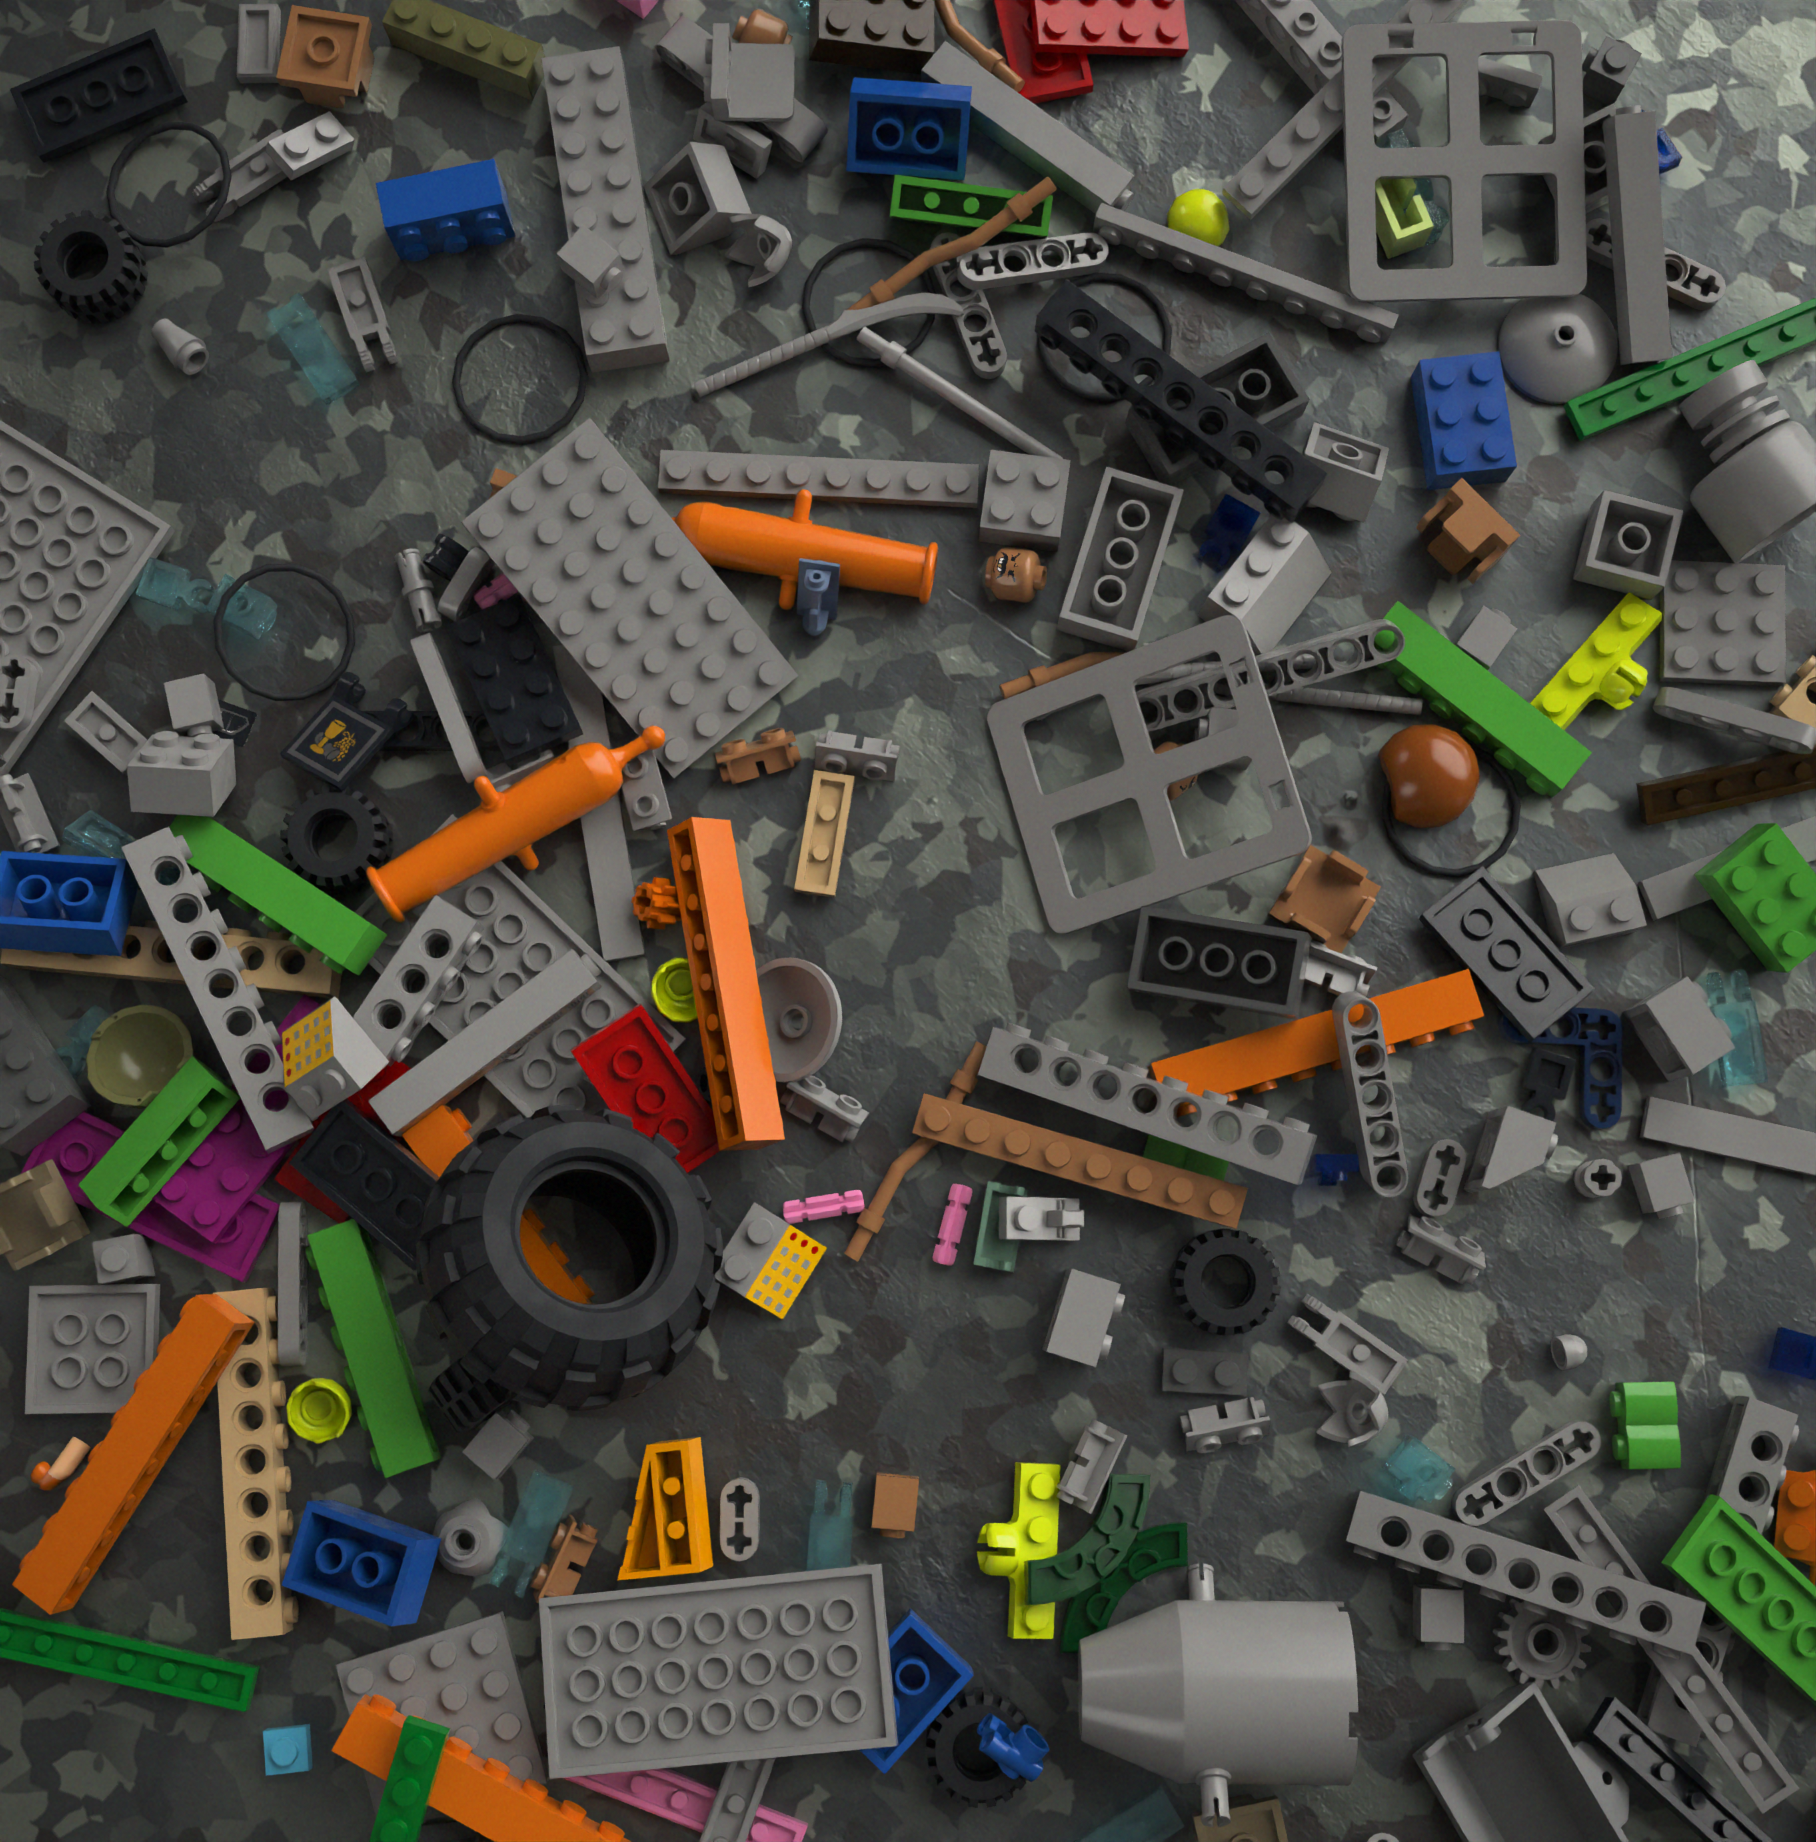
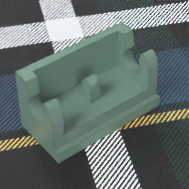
(989, 1250)

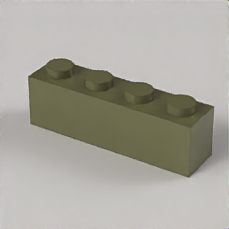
(466, 45)

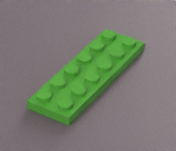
(1750, 1589)

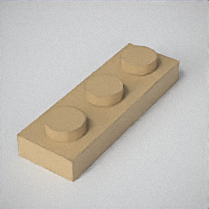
(824, 834)

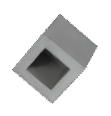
(591, 262)
(1486, 636)
(193, 705)
(1662, 1185)
(123, 1259)
(499, 1443)
(1438, 1615)

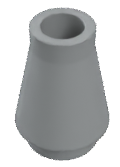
(183, 349)

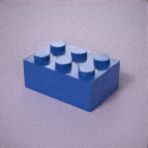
(908, 128)
(446, 210)
(1463, 420)
(65, 903)
(361, 1562)
(923, 1680)

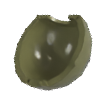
(137, 1054)

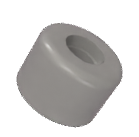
(1760, 491)

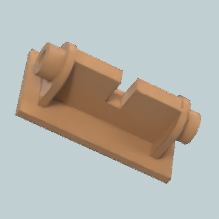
(742, 757)
(568, 1545)

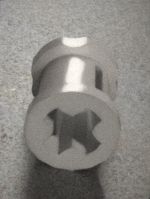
(1602, 1167)

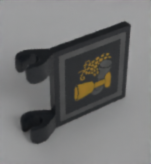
(343, 738)

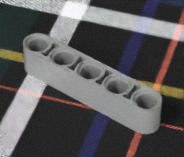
(685, 52)
(1380, 1111)

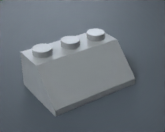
(1270, 583)

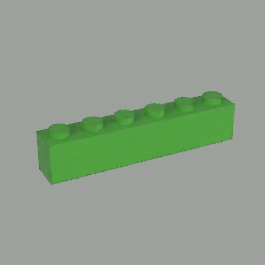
(1481, 704)
(279, 894)
(373, 1348)

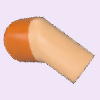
(51, 1476)

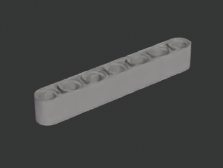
(1285, 677)

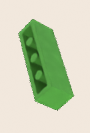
(962, 205)
(159, 1141)

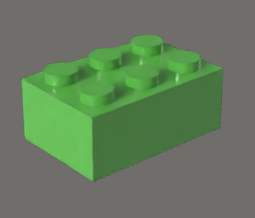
(1766, 895)

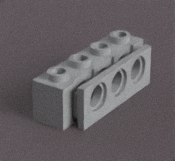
(414, 959)

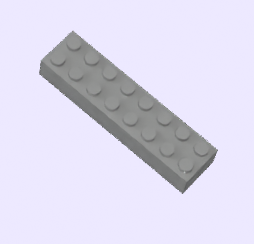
(606, 195)

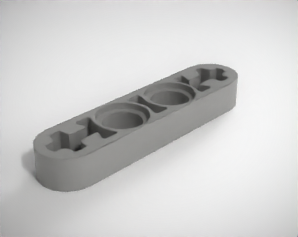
(1685, 266)
(1034, 267)
(972, 304)
(448, 707)
(1735, 720)
(292, 1284)
(1529, 1479)

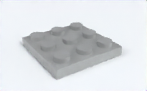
(1723, 624)
(88, 1345)

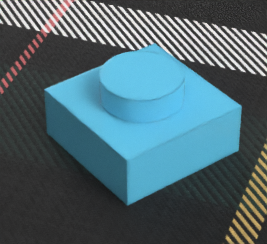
(287, 1749)

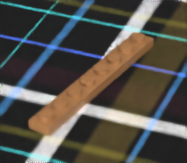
(1080, 1161)

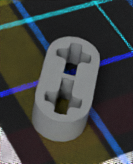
(467, 580)
(22, 695)
(1430, 1174)
(750, 1520)

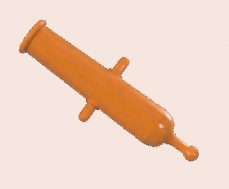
(774, 545)
(507, 823)

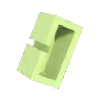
(1399, 230)

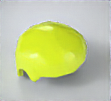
(1199, 216)
(674, 991)
(319, 1410)

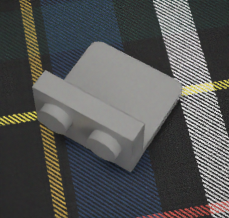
(749, 79)

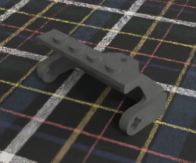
(1520, 1778)

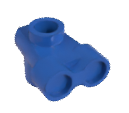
(1013, 1752)

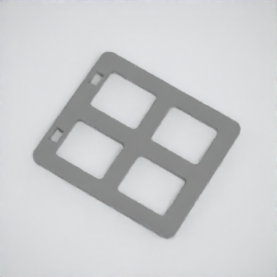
(1464, 162)
(1147, 776)

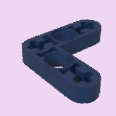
(1590, 1048)

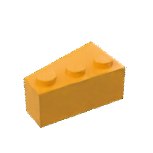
(670, 1513)

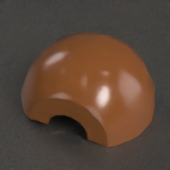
(1429, 775)

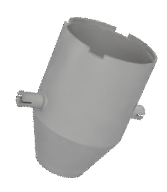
(1224, 1693)

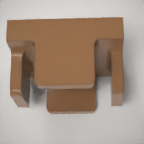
(326, 55)
(1469, 531)
(1326, 898)

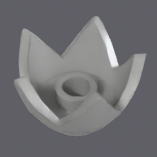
(763, 245)
(1357, 1409)
(487, 1537)

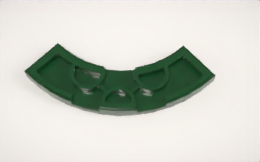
(1098, 1549)
(1150, 1552)

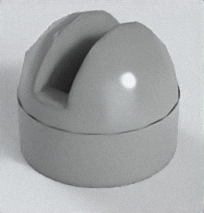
(1568, 1351)

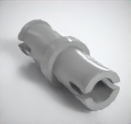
(418, 590)

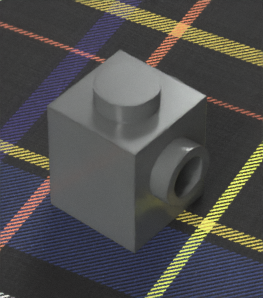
(1608, 70)

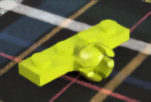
(1602, 665)
(1028, 1536)

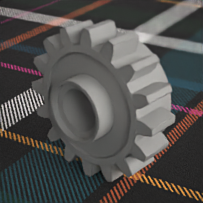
(1546, 1664)

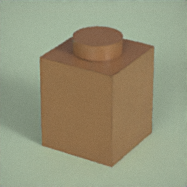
(895, 1504)

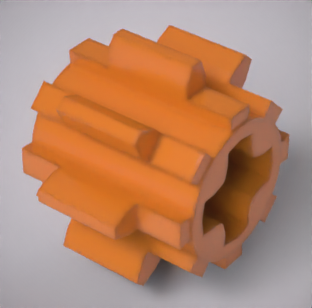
(657, 903)

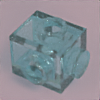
(1418, 1471)

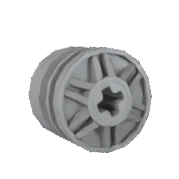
(1733, 410)

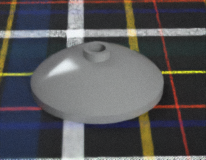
(1545, 364)
(792, 991)

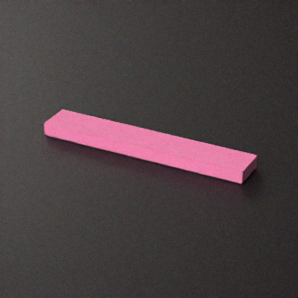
(686, 1802)

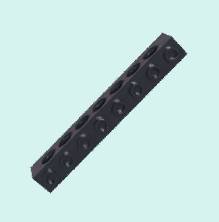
(1074, 308)

